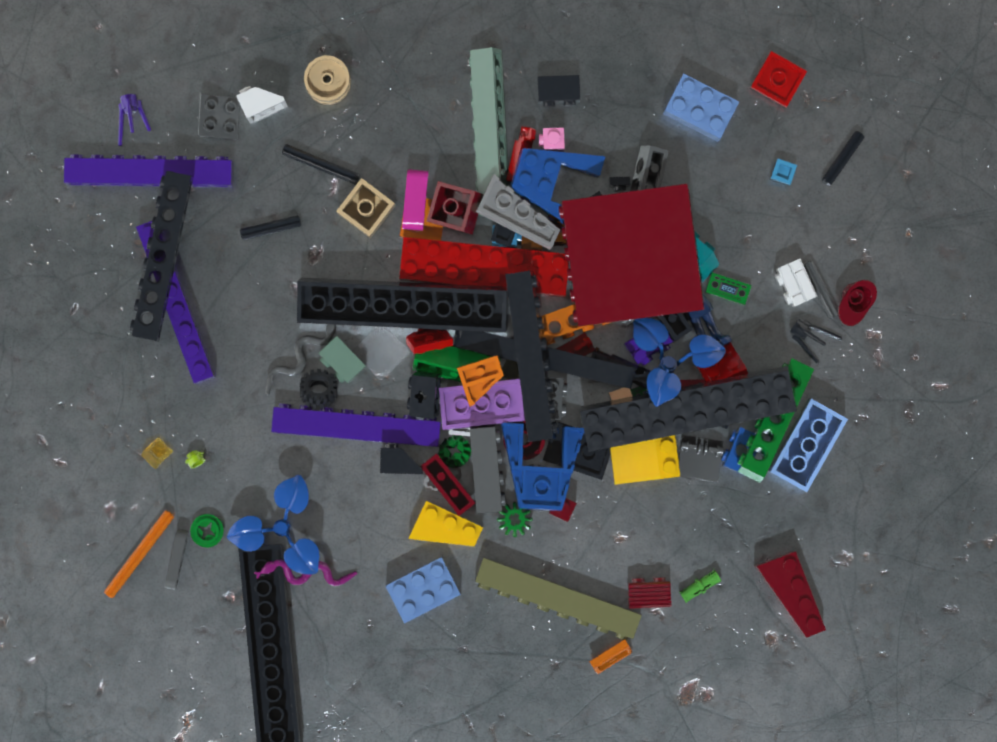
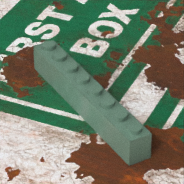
(489, 116)

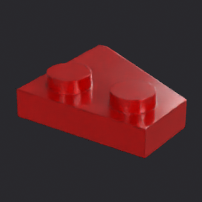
(428, 340)

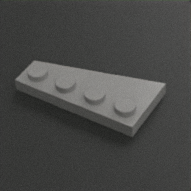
(512, 212)

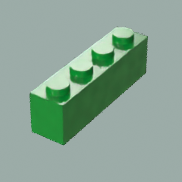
(446, 361)

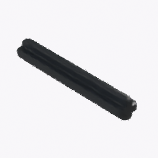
(320, 164)

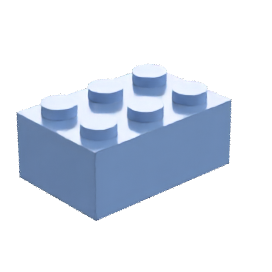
(701, 107)
(423, 590)

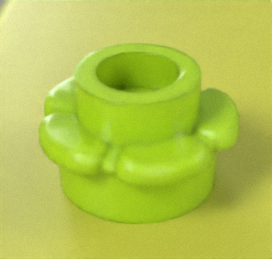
(195, 459)

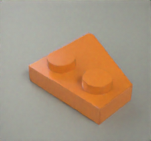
(480, 377)

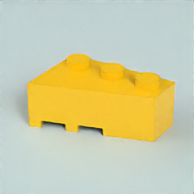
(443, 526)

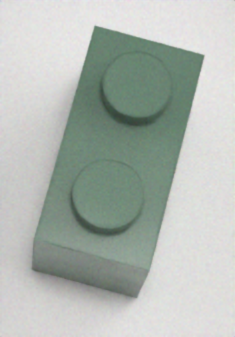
(341, 360)

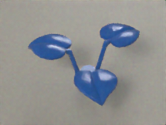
(661, 381)
(248, 531)

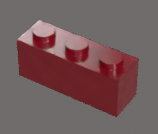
(447, 484)

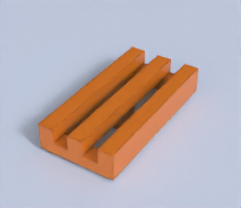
(611, 656)

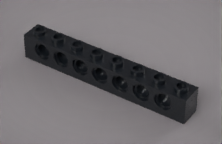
(162, 288)

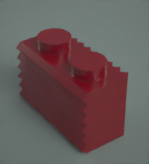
(649, 594)

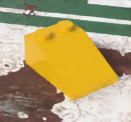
(645, 460)

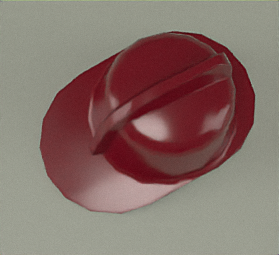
(856, 301)

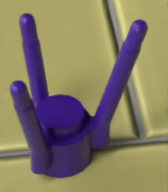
(129, 105)

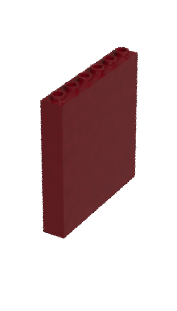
(632, 255)

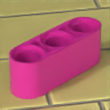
(415, 199)

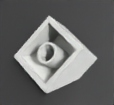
(259, 103)

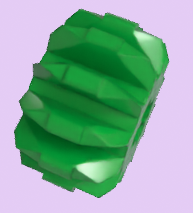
(507, 521)

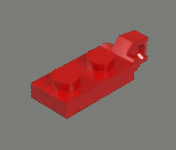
(525, 140)

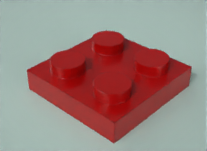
(778, 79)
(728, 366)

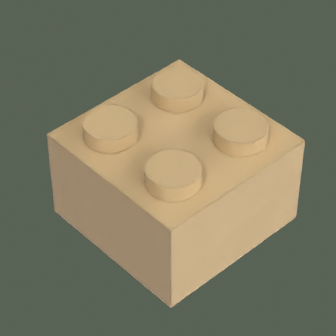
(366, 208)

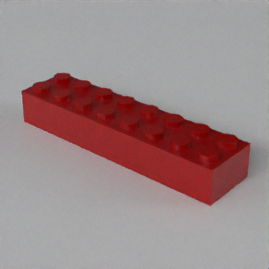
(480, 265)

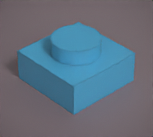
(783, 172)

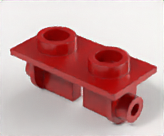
(579, 345)

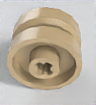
(316, 74)

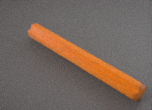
(139, 553)

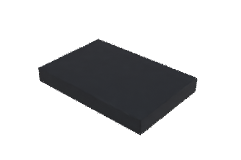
(586, 462)

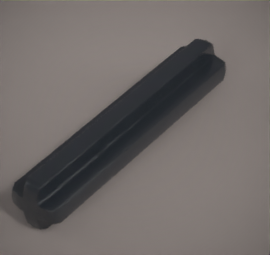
(843, 158)
(270, 227)

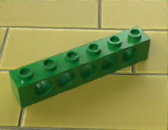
(755, 468)

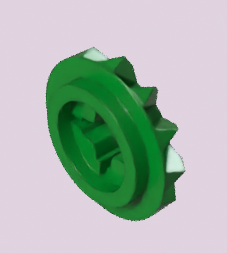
(456, 459)
(197, 533)

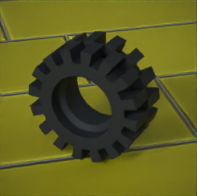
(318, 378)

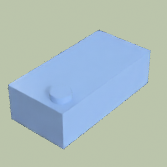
(808, 444)

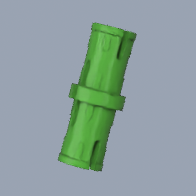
(700, 586)

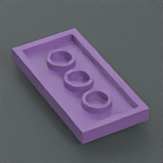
(498, 405)

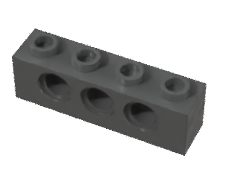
(649, 168)

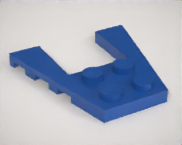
(538, 173)
(541, 486)

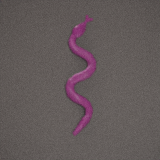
(271, 566)

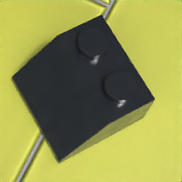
(396, 461)

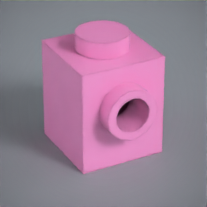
(552, 139)

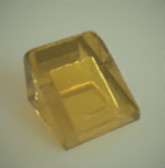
(156, 453)

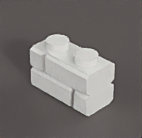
(795, 282)

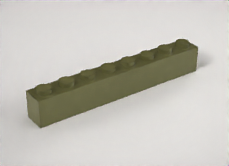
(558, 598)

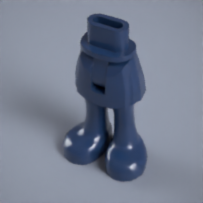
(694, 318)

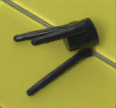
(802, 330)

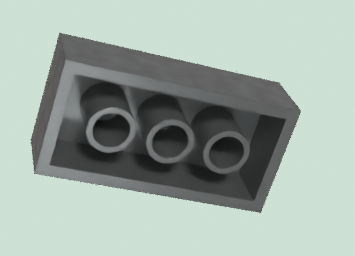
(485, 469)

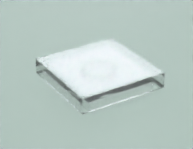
(381, 352)

